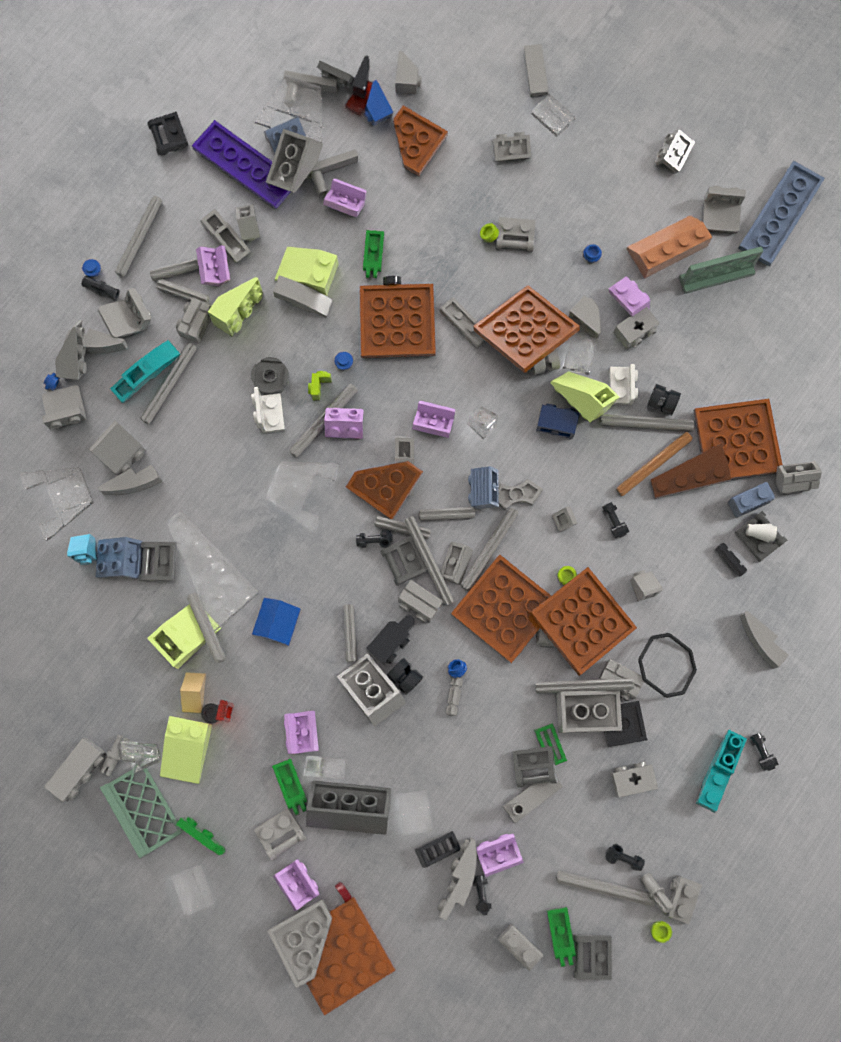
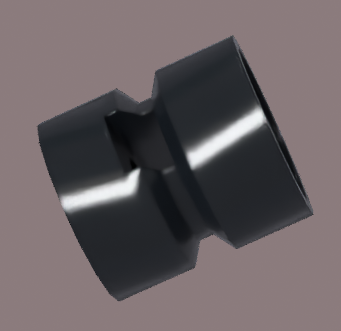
(670, 402)
(404, 676)

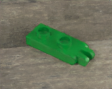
(373, 252)
(290, 785)
(203, 836)
(561, 935)

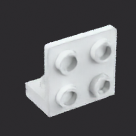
(268, 412)

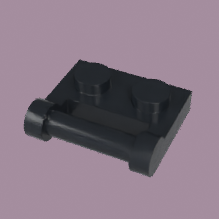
(173, 131)

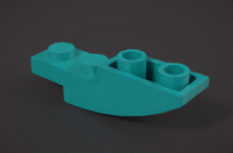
(144, 369)
(720, 770)

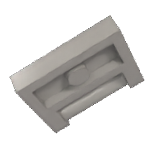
(516, 229)
(275, 829)

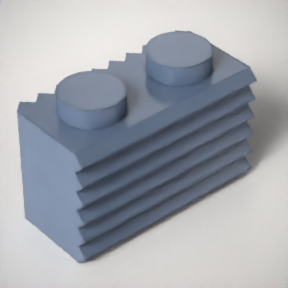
(484, 487)
(751, 499)

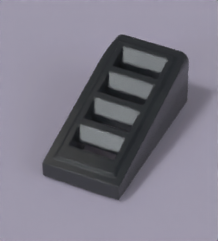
(360, 82)
(422, 857)

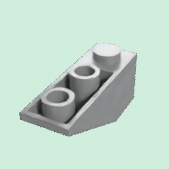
(70, 359)

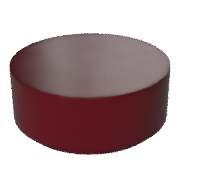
(343, 892)

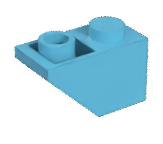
(82, 549)

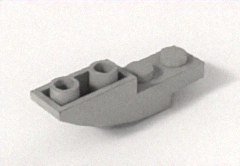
(464, 871)

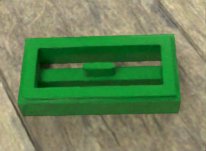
(557, 741)

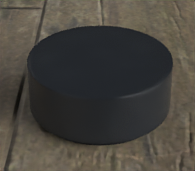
(392, 280)
(209, 713)

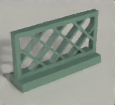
(720, 270)
(125, 819)

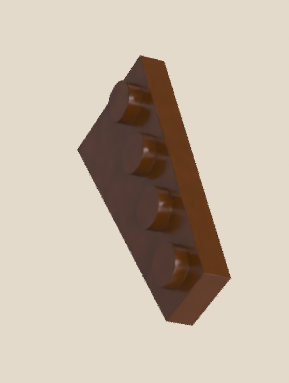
(699, 472)

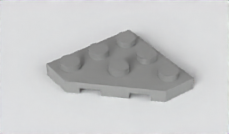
(302, 941)

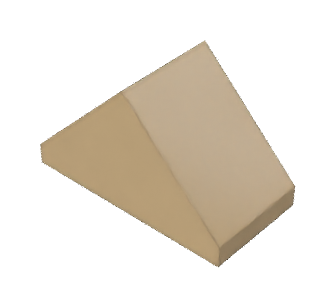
(193, 692)

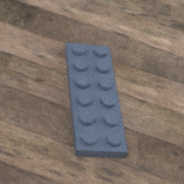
(782, 212)

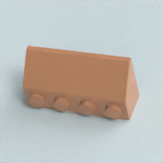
(669, 245)

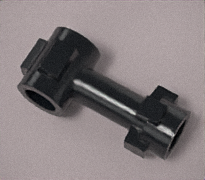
(619, 529)
(384, 539)
(768, 761)
(616, 853)
(483, 906)

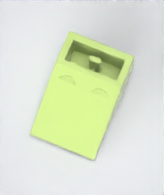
(235, 305)
(585, 394)
(179, 637)

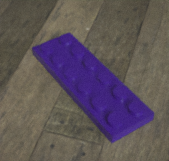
(239, 162)

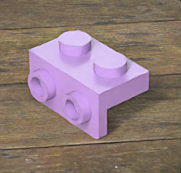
(345, 198)
(213, 265)
(629, 296)
(434, 419)
(344, 423)
(301, 732)
(499, 854)
(296, 884)

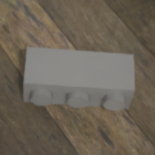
(75, 770)

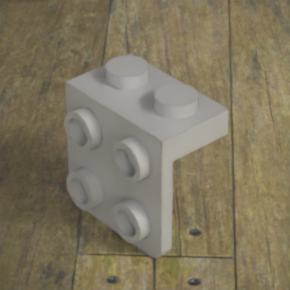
(723, 209)
(126, 315)
(63, 407)

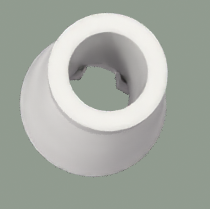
(762, 531)

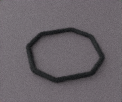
(654, 686)

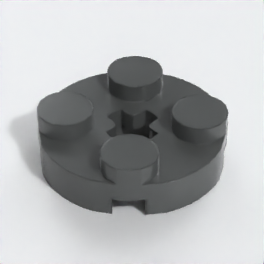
(263, 368)

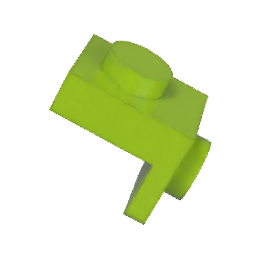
(315, 386)

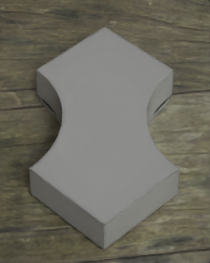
(523, 493)

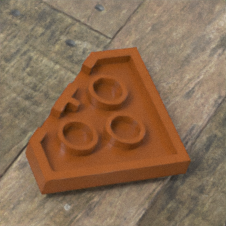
(417, 139)
(385, 485)

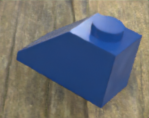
(377, 106)

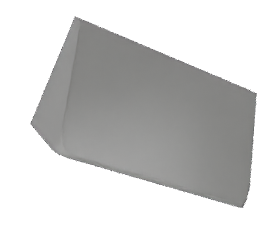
(456, 562)

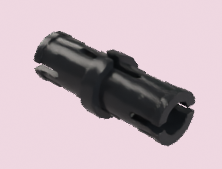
(100, 287)

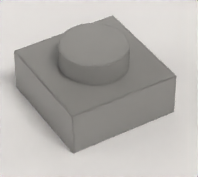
(564, 519)

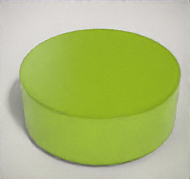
(489, 232)
(566, 574)
(661, 931)

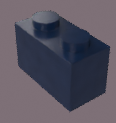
(557, 421)

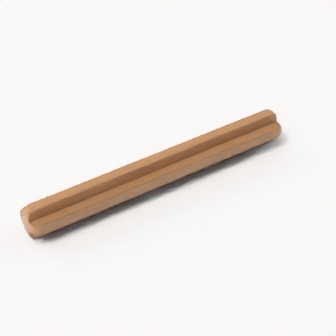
(653, 464)

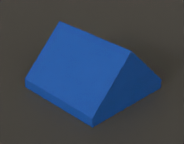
(276, 621)

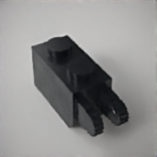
(390, 639)

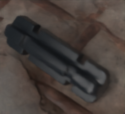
(730, 558)

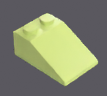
(309, 267)
(184, 749)

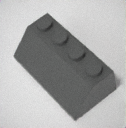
(348, 807)

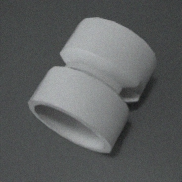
(550, 362)

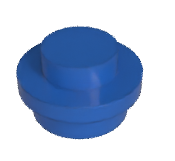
(592, 253)
(91, 268)
(343, 360)
(51, 381)
(457, 668)

